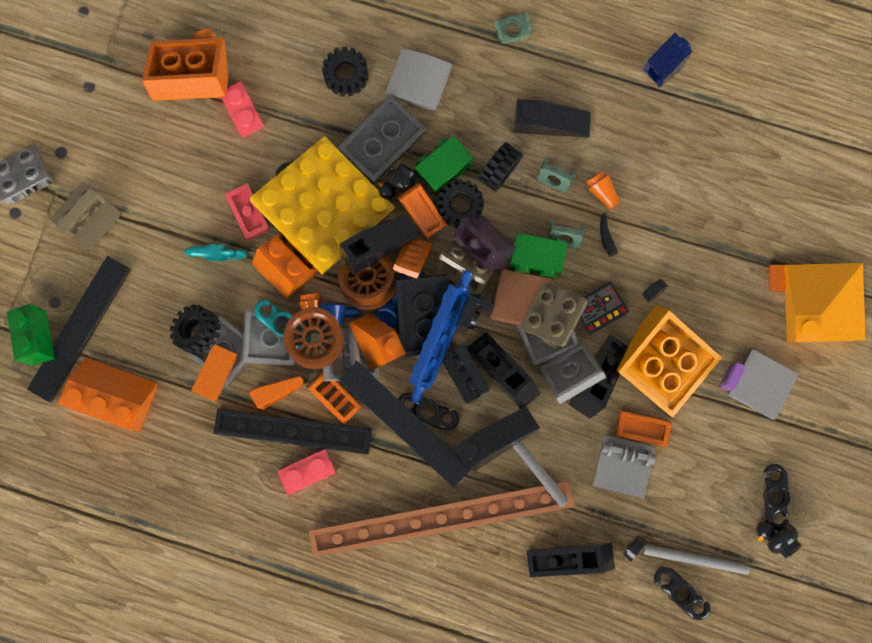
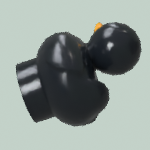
(399, 178)
(781, 542)

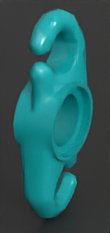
(216, 252)
(269, 321)

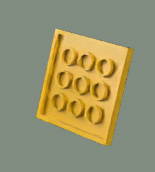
(321, 203)

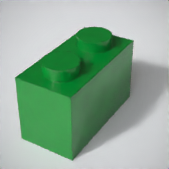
(443, 165)
(538, 256)
(30, 335)

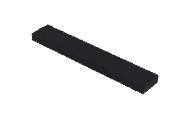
(79, 329)
(404, 423)
(292, 431)

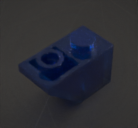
(668, 60)

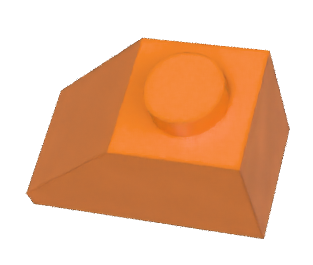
(376, 340)

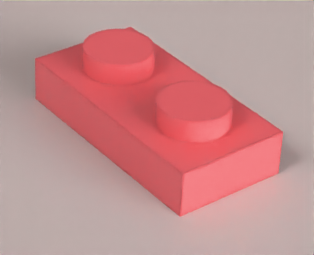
(242, 110)
(248, 216)
(306, 472)

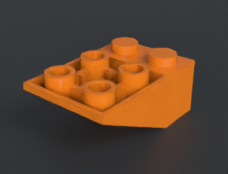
(283, 265)

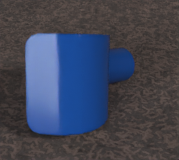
(339, 311)
(388, 313)

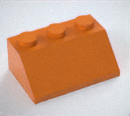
(186, 69)
(109, 394)

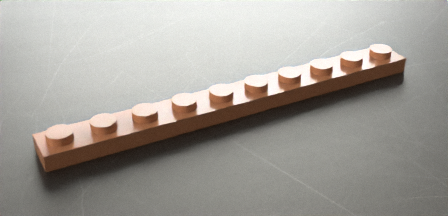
(436, 519)

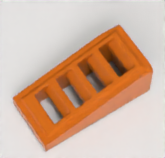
(413, 258)
(272, 393)
(327, 403)

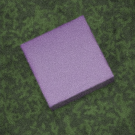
(732, 376)

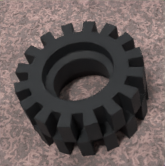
(345, 57)
(500, 166)
(455, 189)
(185, 324)

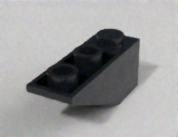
(376, 243)

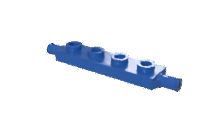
(440, 336)

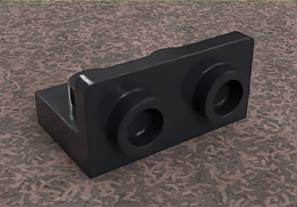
(473, 308)
(465, 374)

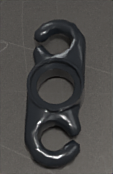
(437, 420)
(782, 485)
(677, 581)

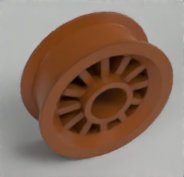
(371, 293)
(310, 315)

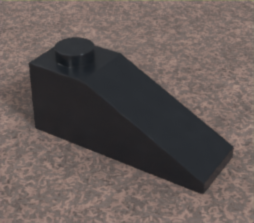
(550, 119)
(504, 370)
(597, 396)
(496, 439)
(571, 560)

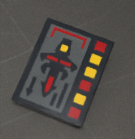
(602, 308)

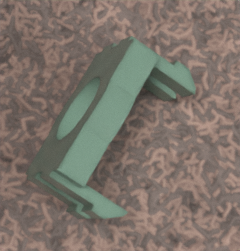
(523, 23)
(565, 178)
(577, 235)

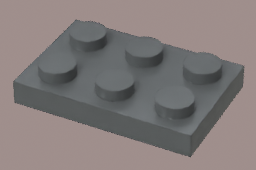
(382, 139)

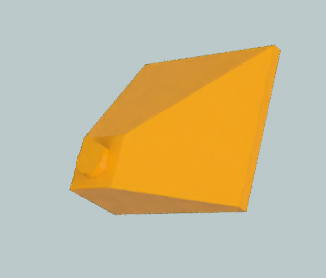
(824, 302)
(667, 360)

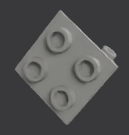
(22, 173)
(624, 466)

